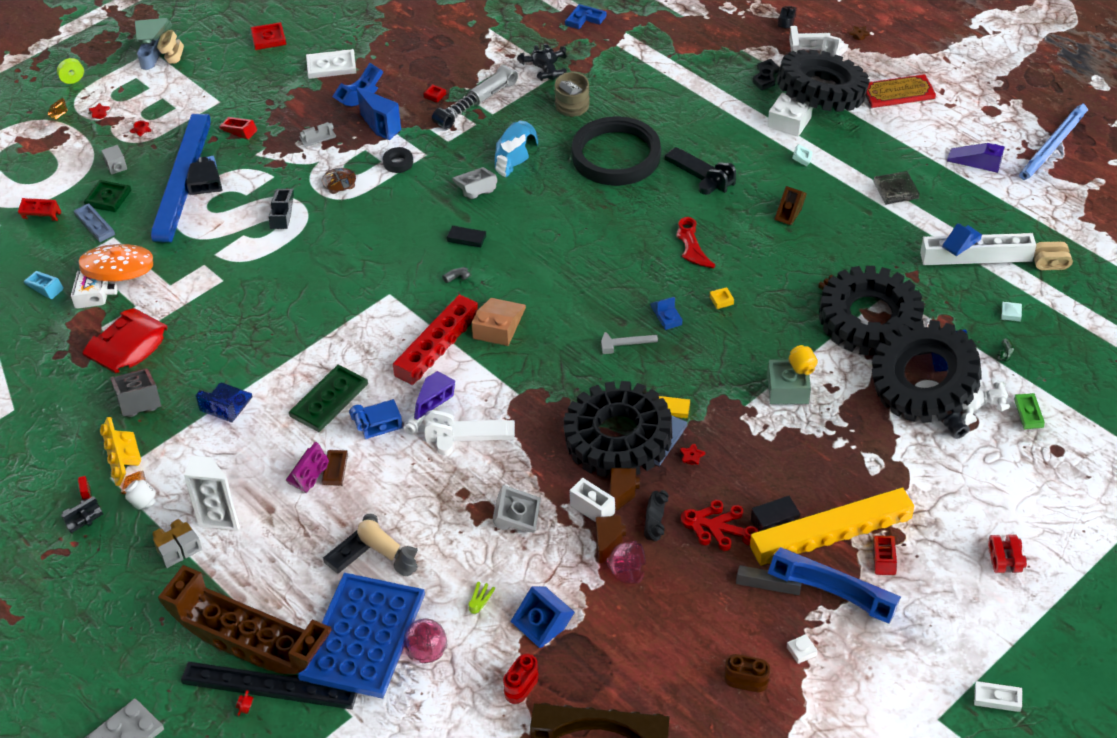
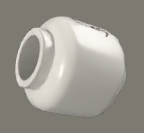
(140, 494)

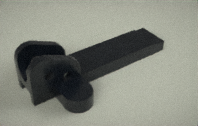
(712, 177)

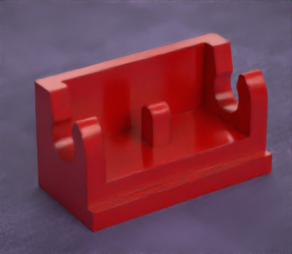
(39, 207)

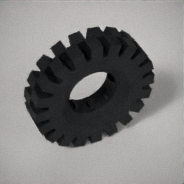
(630, 451)

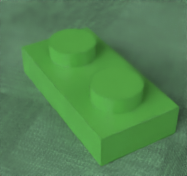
(1029, 411)

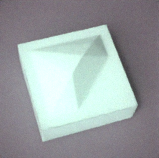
(802, 155)
(1011, 311)

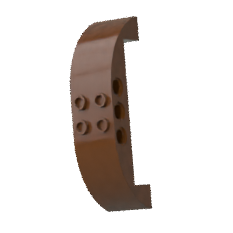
(241, 628)

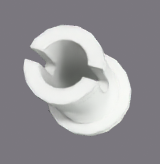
(411, 425)

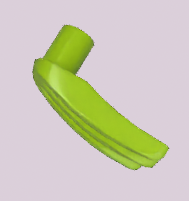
(476, 605)

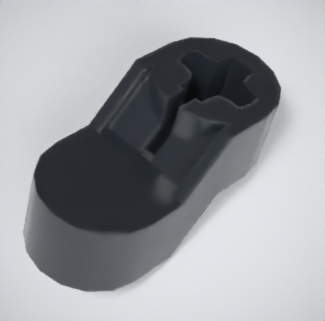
(787, 16)

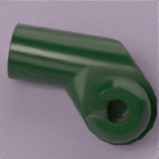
(1008, 351)

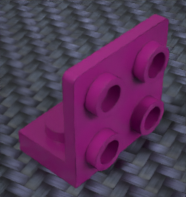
(308, 468)

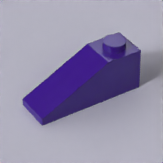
(980, 156)
(435, 391)

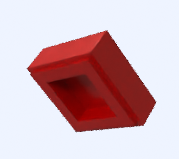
(434, 93)
(84, 487)

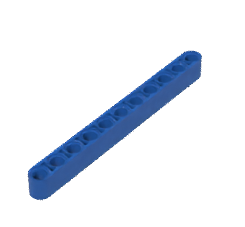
(177, 189)

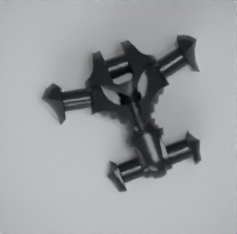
(545, 59)

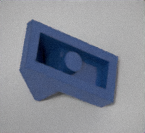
(961, 239)
(667, 313)

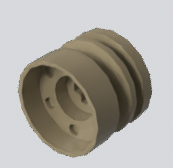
(572, 104)

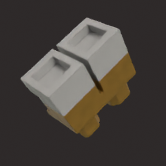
(177, 540)

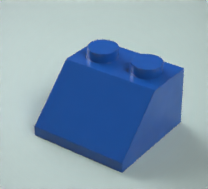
(542, 615)

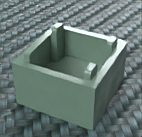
(786, 385)

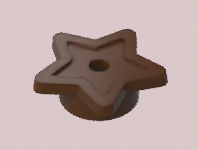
(859, 33)

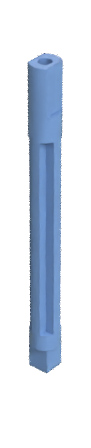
(1053, 142)

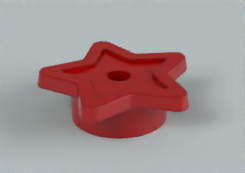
(99, 111)
(140, 128)
(692, 459)

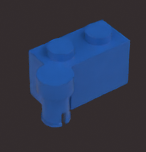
(376, 418)

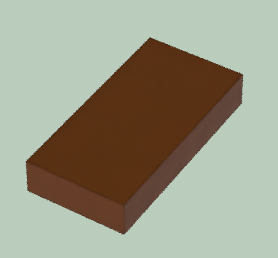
(336, 468)

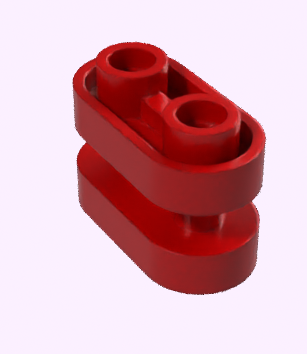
(1014, 553)
(520, 678)

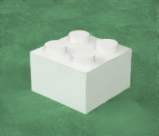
(789, 115)

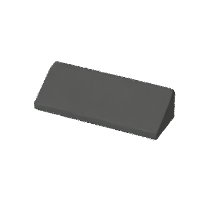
(761, 579)

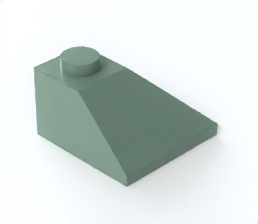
(151, 29)

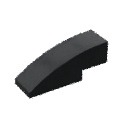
(281, 209)

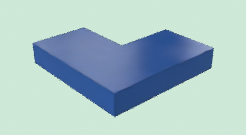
(585, 13)

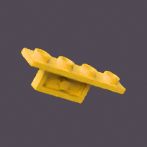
(120, 448)

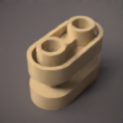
(170, 46)
(1052, 256)

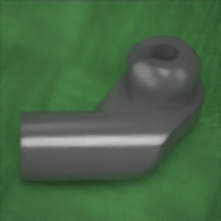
(451, 275)

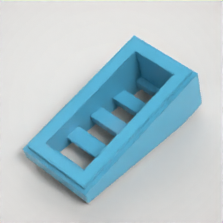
(46, 284)

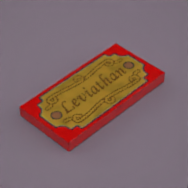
(899, 91)

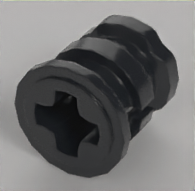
(956, 425)

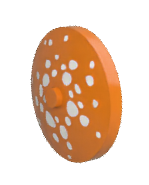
(116, 262)

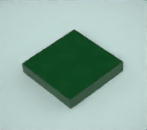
(107, 195)

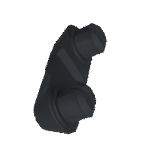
(654, 514)

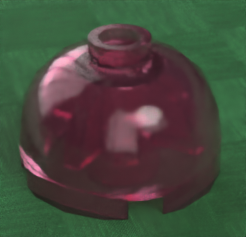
(627, 562)
(425, 640)

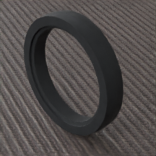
(616, 177)

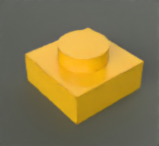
(721, 298)

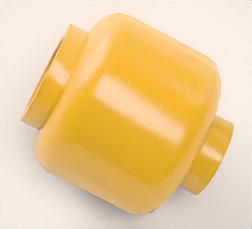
(803, 360)

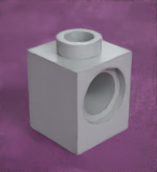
(114, 159)

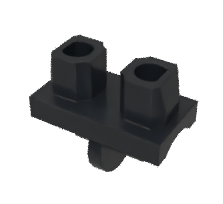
(81, 514)

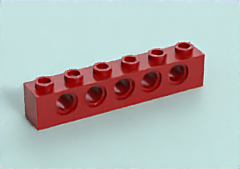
(435, 340)

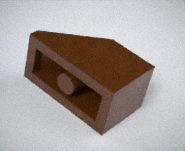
(790, 205)
(623, 485)
(609, 534)

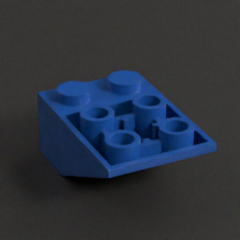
(379, 113)

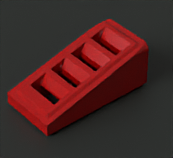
(240, 127)
(885, 556)

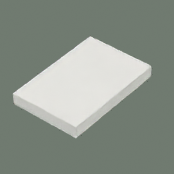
(331, 63)

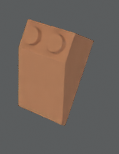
(497, 321)

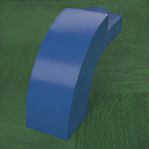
(348, 93)

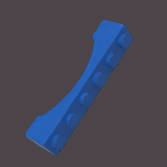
(874, 600)

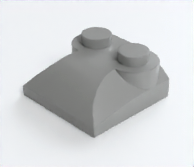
(476, 182)
(516, 510)

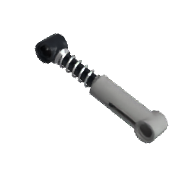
(504, 76)

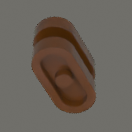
(747, 673)

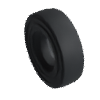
(397, 167)

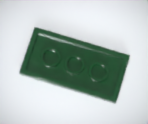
(328, 398)

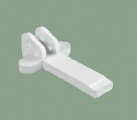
(449, 430)

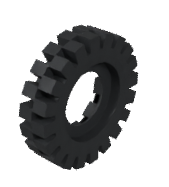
(801, 65)
(847, 288)
(913, 401)

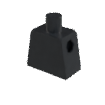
(203, 177)

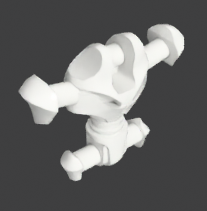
(993, 396)

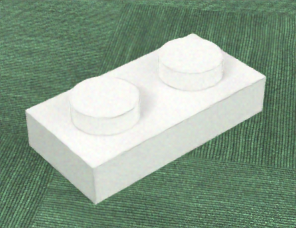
(998, 696)

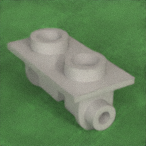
(311, 137)

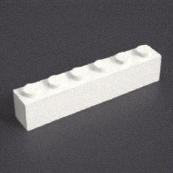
(990, 249)

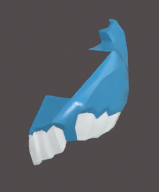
(511, 147)

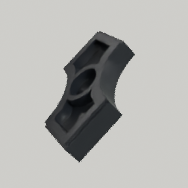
(765, 78)

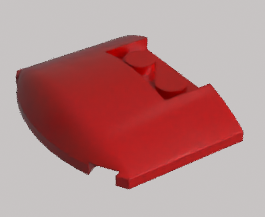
(126, 341)

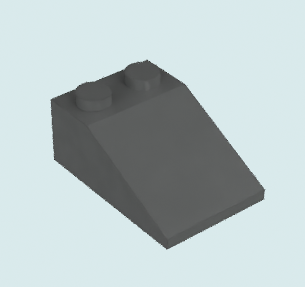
(136, 392)

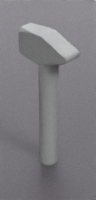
(608, 343)

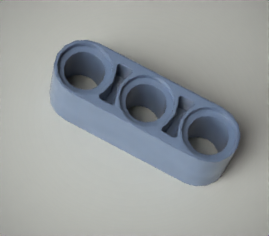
(148, 55)

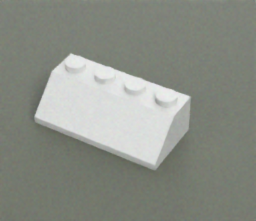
(210, 494)

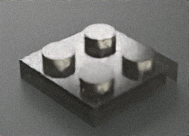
(896, 187)

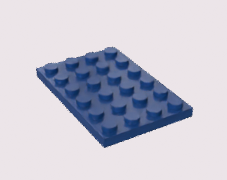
(366, 635)

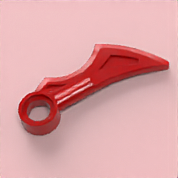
(692, 249)

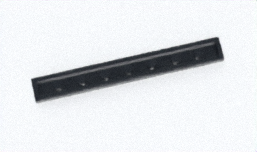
(266, 685)

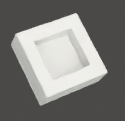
(801, 648)

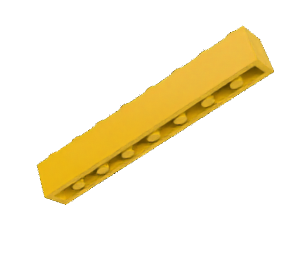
(833, 525)

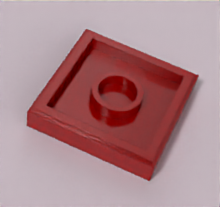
(268, 36)

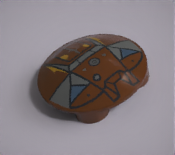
(339, 180)

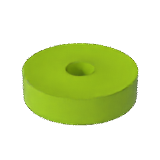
(73, 76)

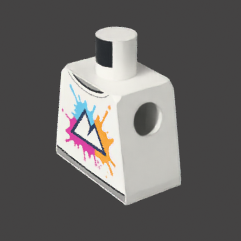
(90, 292)

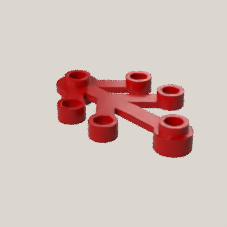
(716, 524)

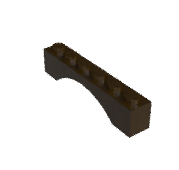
(557, 721)

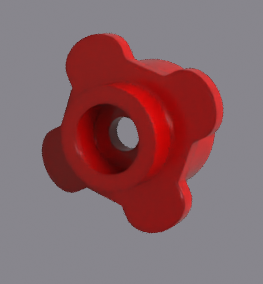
(244, 703)

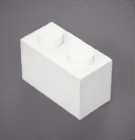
(591, 500)

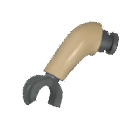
(373, 536)

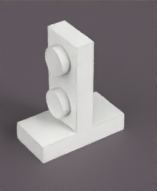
(805, 41)
(833, 45)

